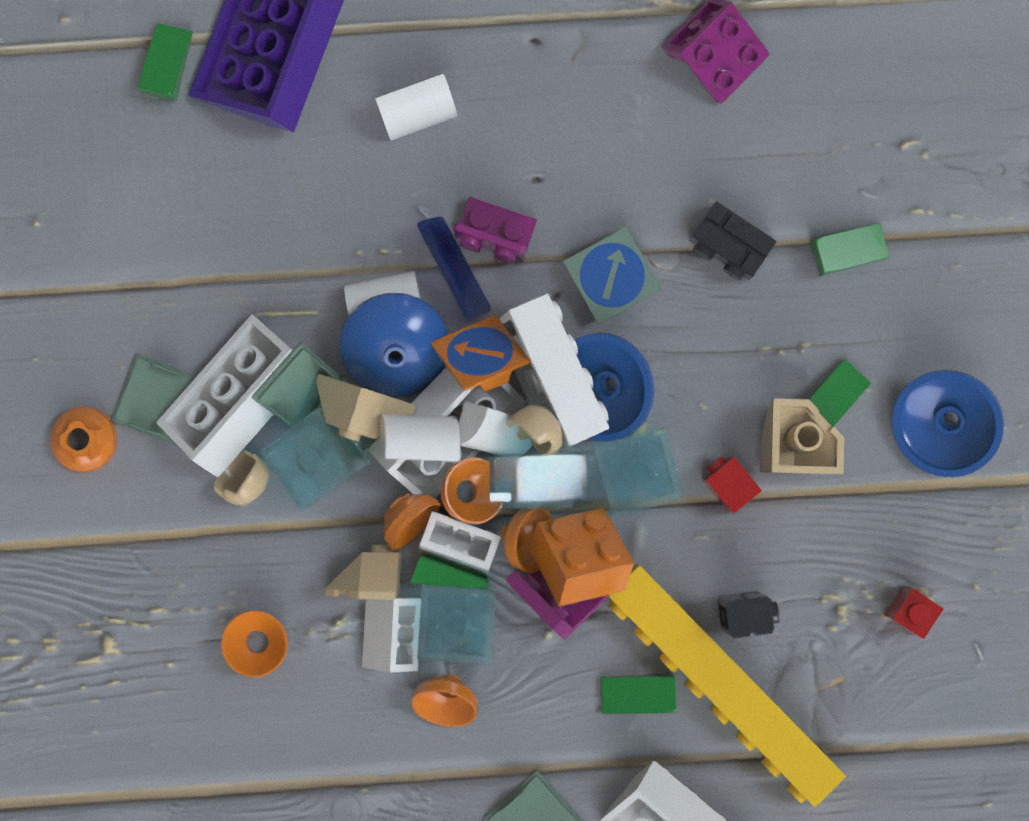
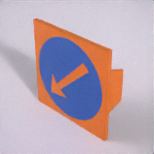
(481, 354)

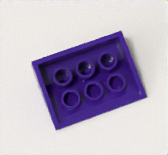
(265, 58)

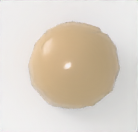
(540, 427)
(243, 479)

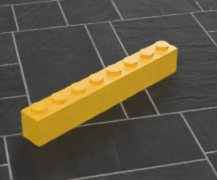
(727, 687)

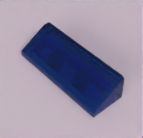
(454, 267)

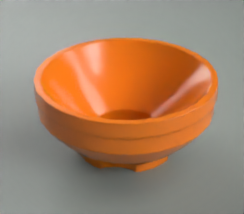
(101, 442)
(479, 508)
(408, 518)
(518, 538)
(236, 648)
(445, 701)

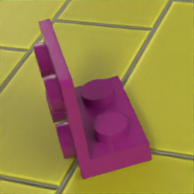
(717, 48)
(495, 230)
(538, 596)

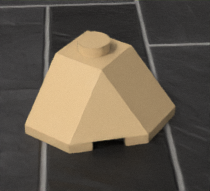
(356, 408)
(800, 440)
(370, 576)

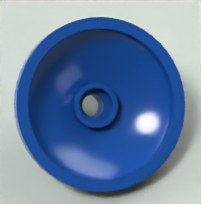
(388, 325)
(632, 399)
(933, 440)

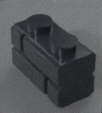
(732, 242)
(747, 614)

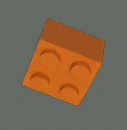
(581, 556)

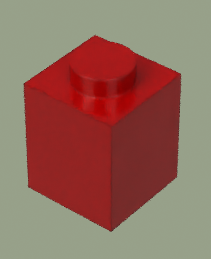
(730, 483)
(913, 612)

